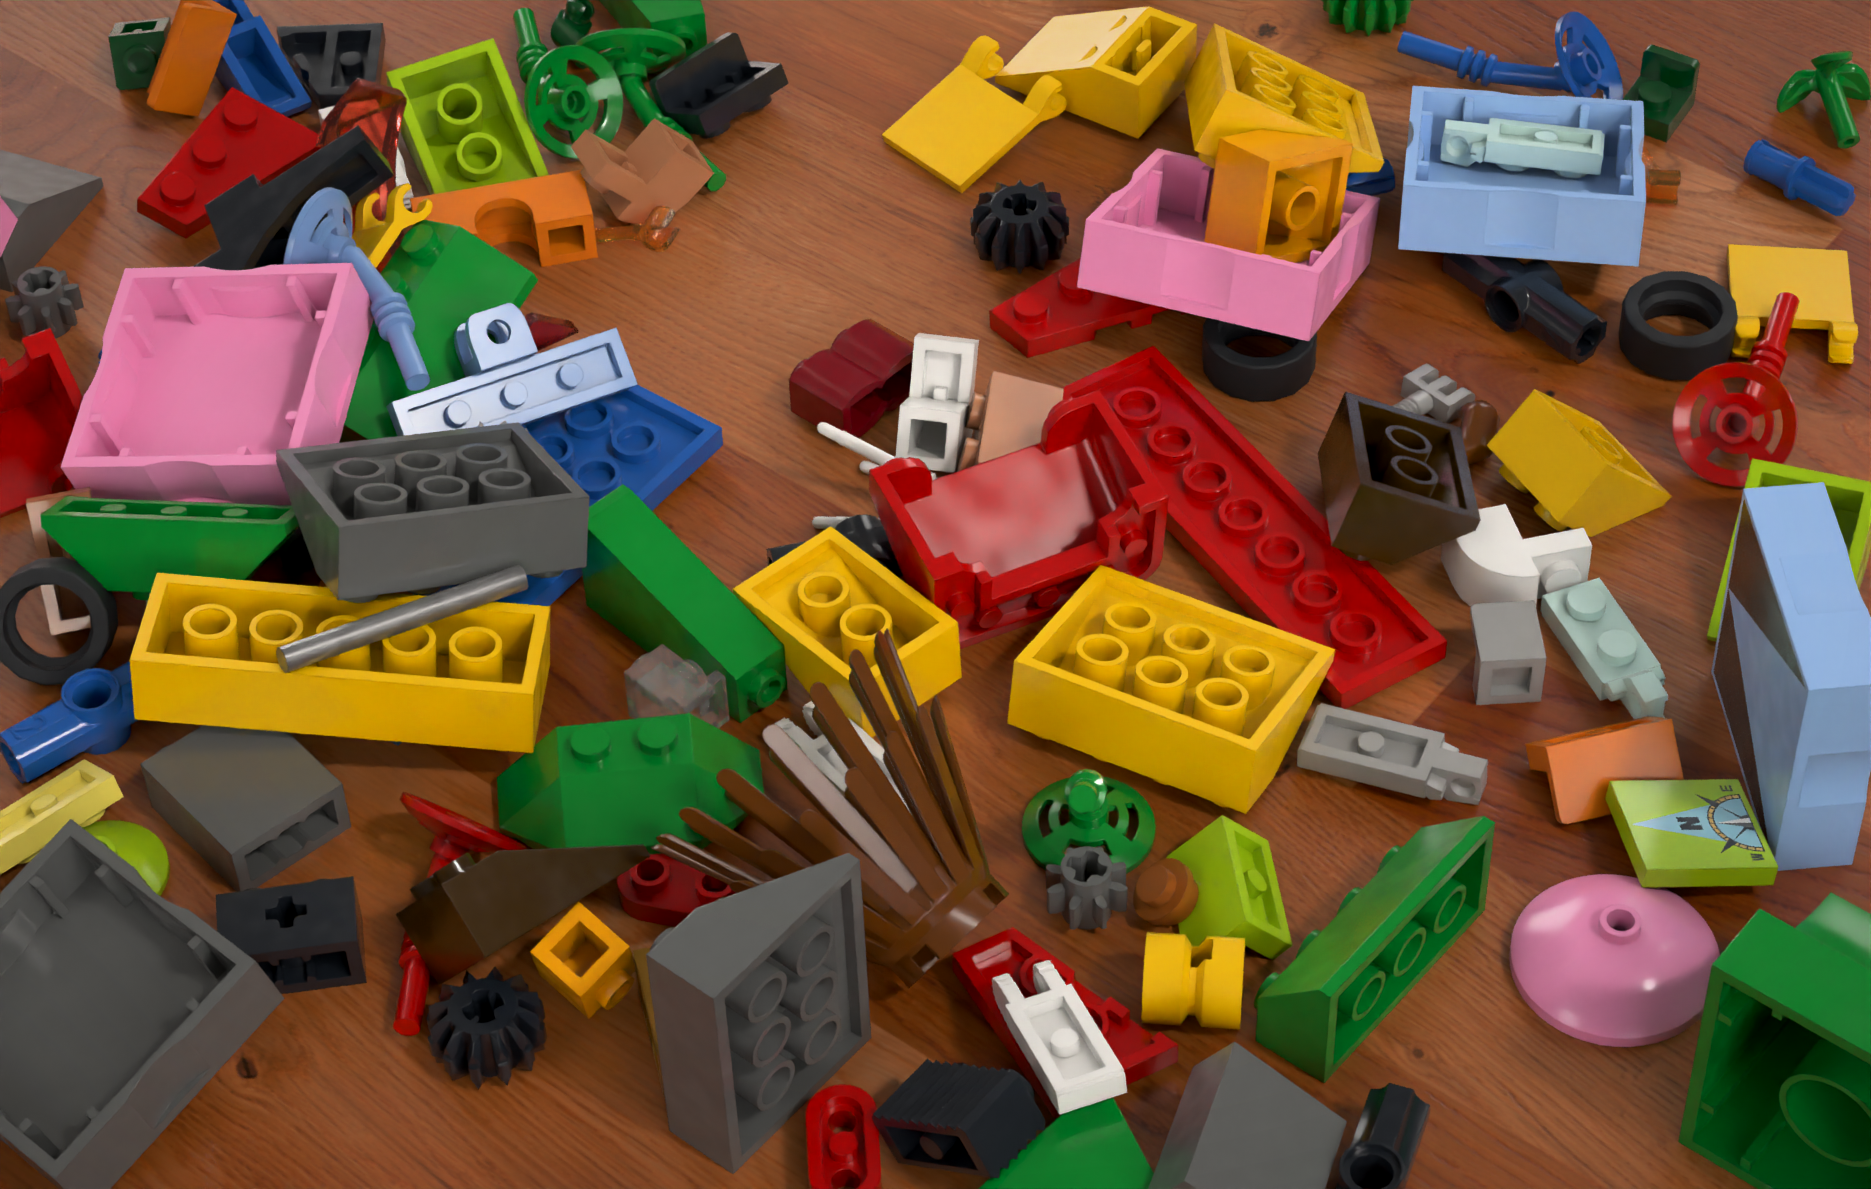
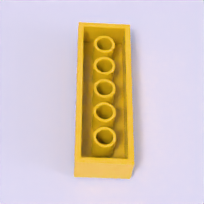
(455, 682)

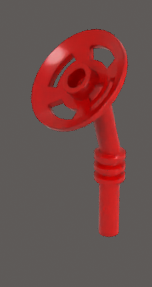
(1741, 410)
(452, 839)

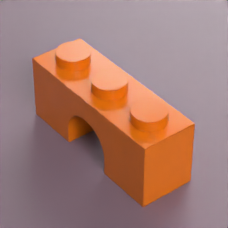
(541, 211)

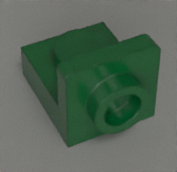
(136, 50)
(1666, 88)

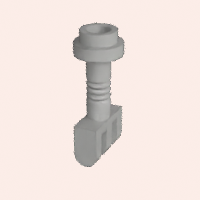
(1433, 395)

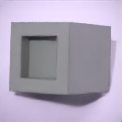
(1508, 653)

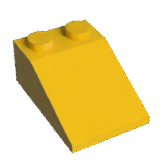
(835, 600)

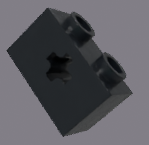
(299, 932)

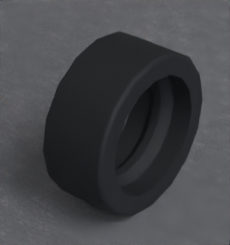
(1682, 295)
(1255, 377)
(103, 616)

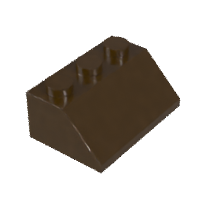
(1394, 481)

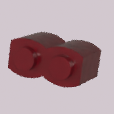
(854, 379)

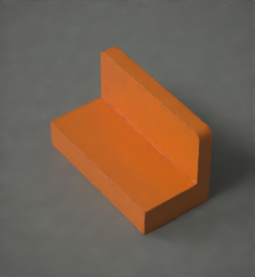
(190, 57)
(1587, 760)

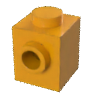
(585, 961)

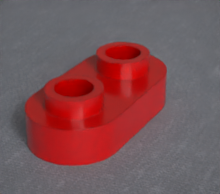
(670, 894)
(842, 1156)

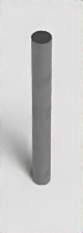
(401, 618)

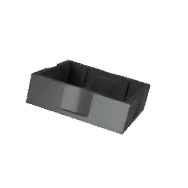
(109, 1011)

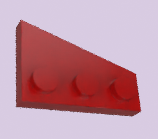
(226, 148)
(1061, 315)
(1016, 954)

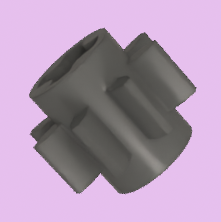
(44, 301)
(1086, 888)

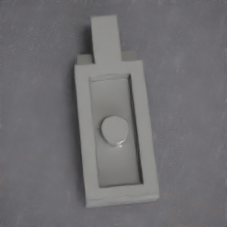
(1390, 756)

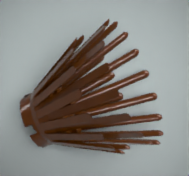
(919, 872)

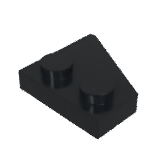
(333, 57)

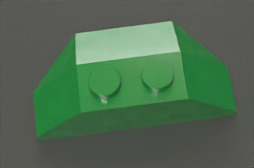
(133, 540)
(623, 783)

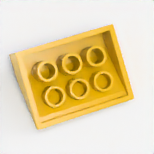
(1249, 88)
(1168, 687)

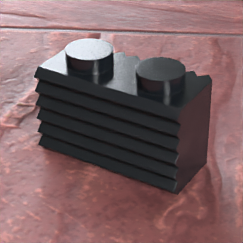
(960, 1118)

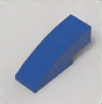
(257, 65)

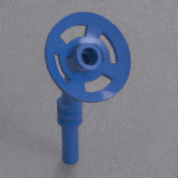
(1576, 71)

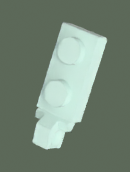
(1524, 145)
(1606, 647)

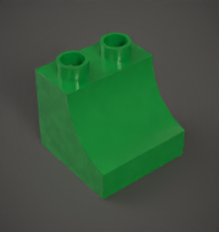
(1787, 1054)

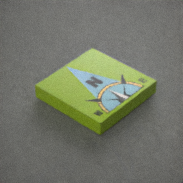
(1691, 833)

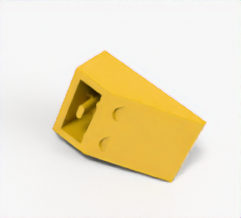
(1111, 63)

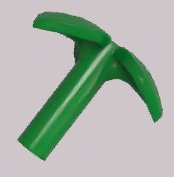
(1835, 83)

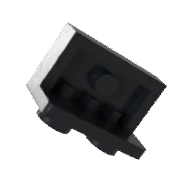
(715, 87)

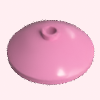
(1608, 982)

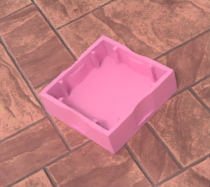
(1153, 251)
(216, 376)

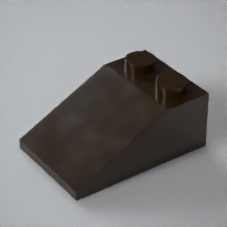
(481, 907)

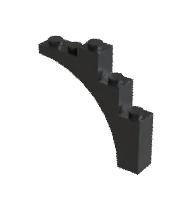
(256, 218)

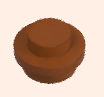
(1165, 893)

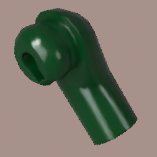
(572, 24)

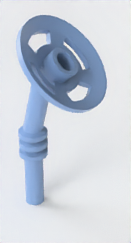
(334, 244)

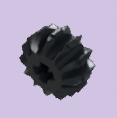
(1019, 226)
(486, 1027)

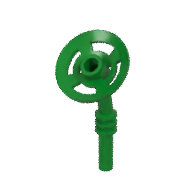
(633, 63)
(564, 96)
(1088, 820)

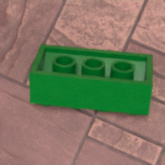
(445, 281)
(1376, 946)

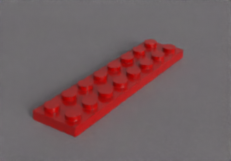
(1262, 533)

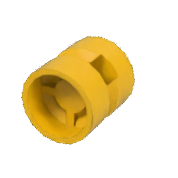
(1193, 980)

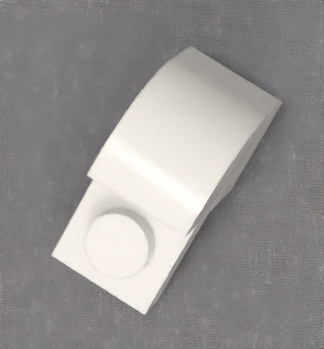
(938, 401)
(1503, 567)

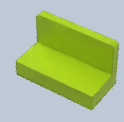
(1235, 888)

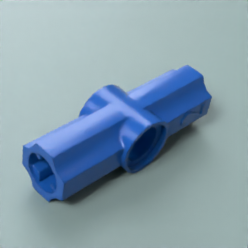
(89, 719)

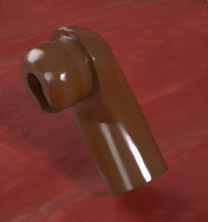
(1478, 428)

